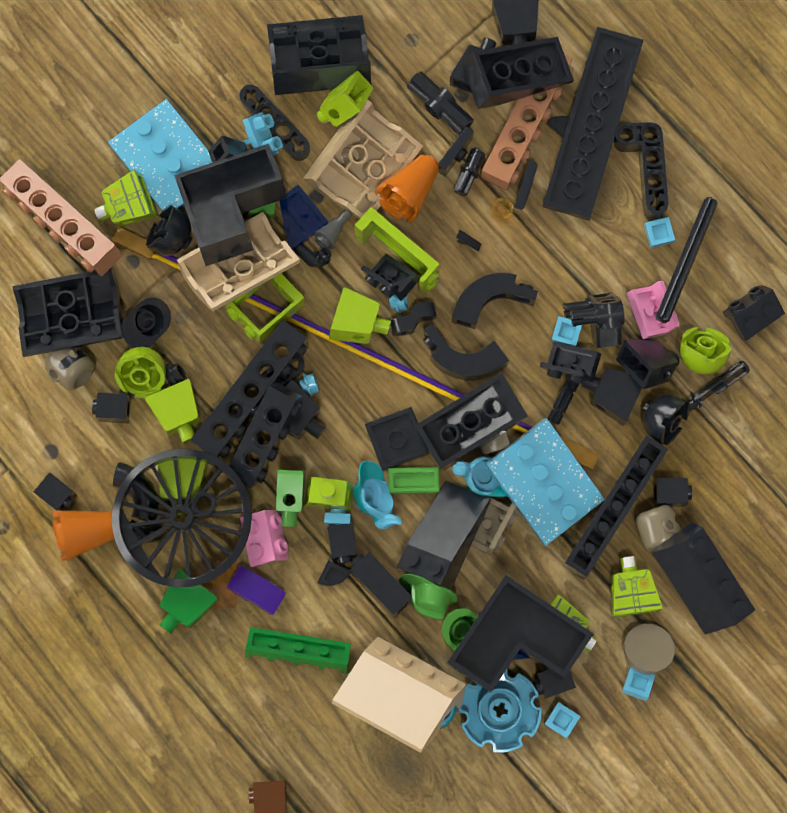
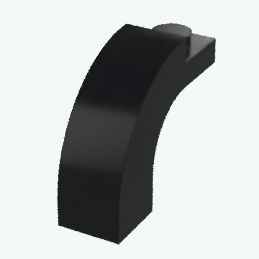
(487, 289)
(464, 366)

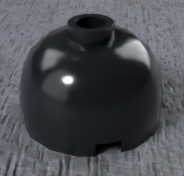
(170, 233)
(664, 416)

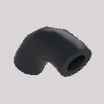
(138, 496)

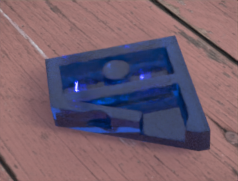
(300, 217)

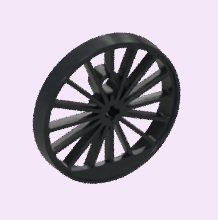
(131, 547)

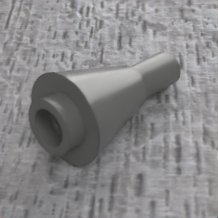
(328, 235)

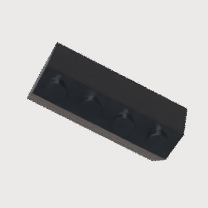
(703, 579)

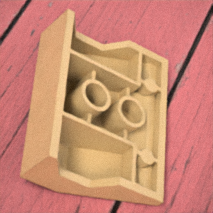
(360, 159)
(238, 275)
(399, 694)

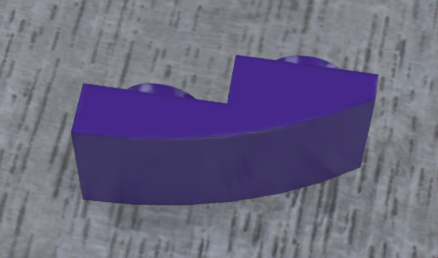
(256, 590)

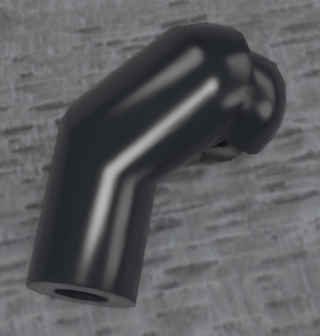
(313, 259)
(144, 532)

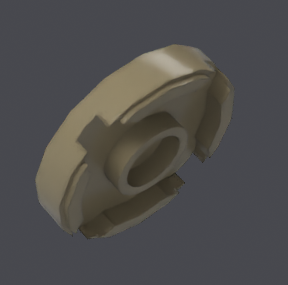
(648, 649)

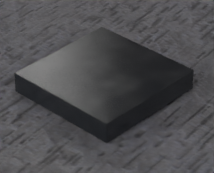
(396, 439)

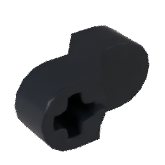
(420, 313)

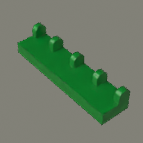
(298, 649)

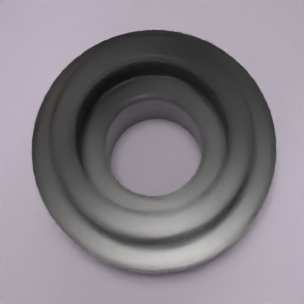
(175, 373)

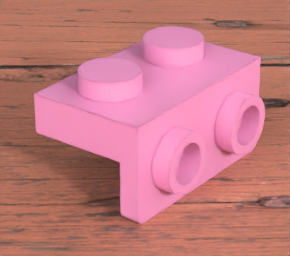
(645, 306)
(266, 539)

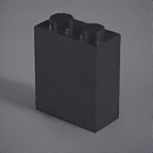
(380, 584)

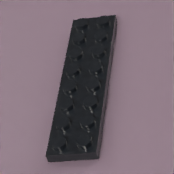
(593, 123)

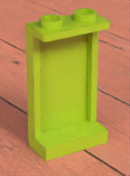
(401, 245)

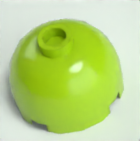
(704, 350)
(140, 372)

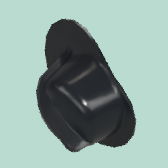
(146, 323)

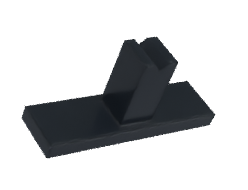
(465, 239)

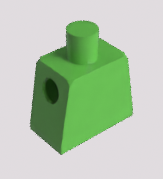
(290, 483)

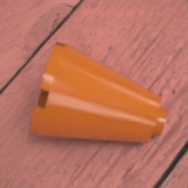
(408, 188)
(81, 531)

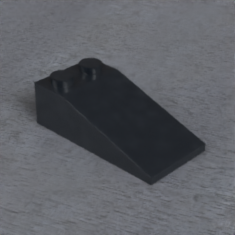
(516, 71)
(471, 421)
(444, 536)

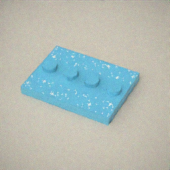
(159, 148)
(544, 481)

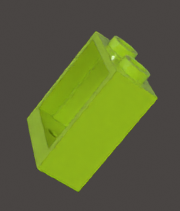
(286, 289)

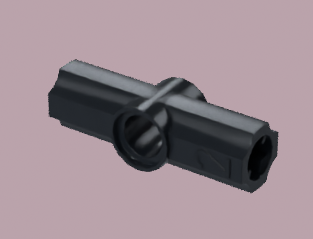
(439, 103)

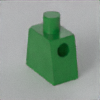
(185, 604)

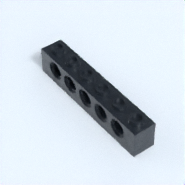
(283, 336)
(615, 507)

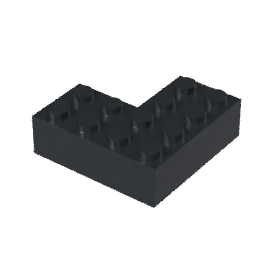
(220, 194)
(515, 622)

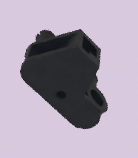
(604, 315)

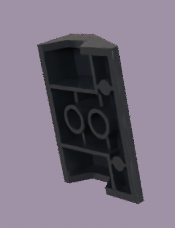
(317, 53)
(68, 312)

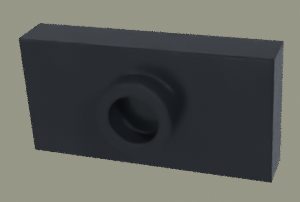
(456, 152)

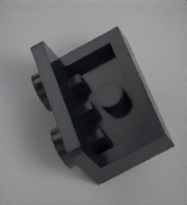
(391, 277)
(754, 311)
(572, 362)

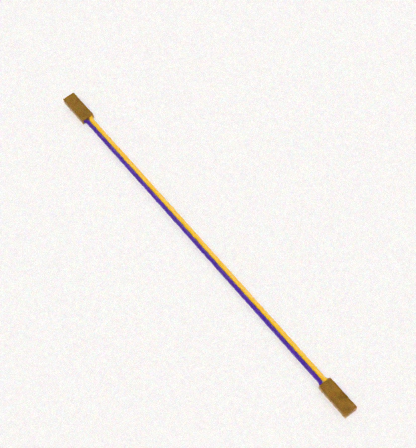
(138, 245)

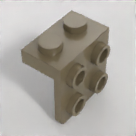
(490, 533)

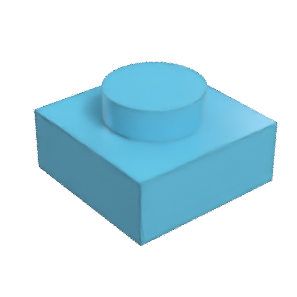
(659, 232)
(565, 333)
(337, 518)
(638, 684)
(562, 720)

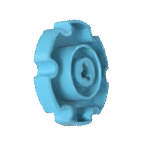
(507, 731)

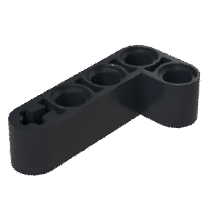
(647, 170)

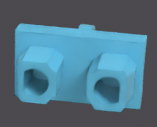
(259, 133)

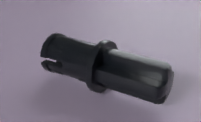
(469, 172)

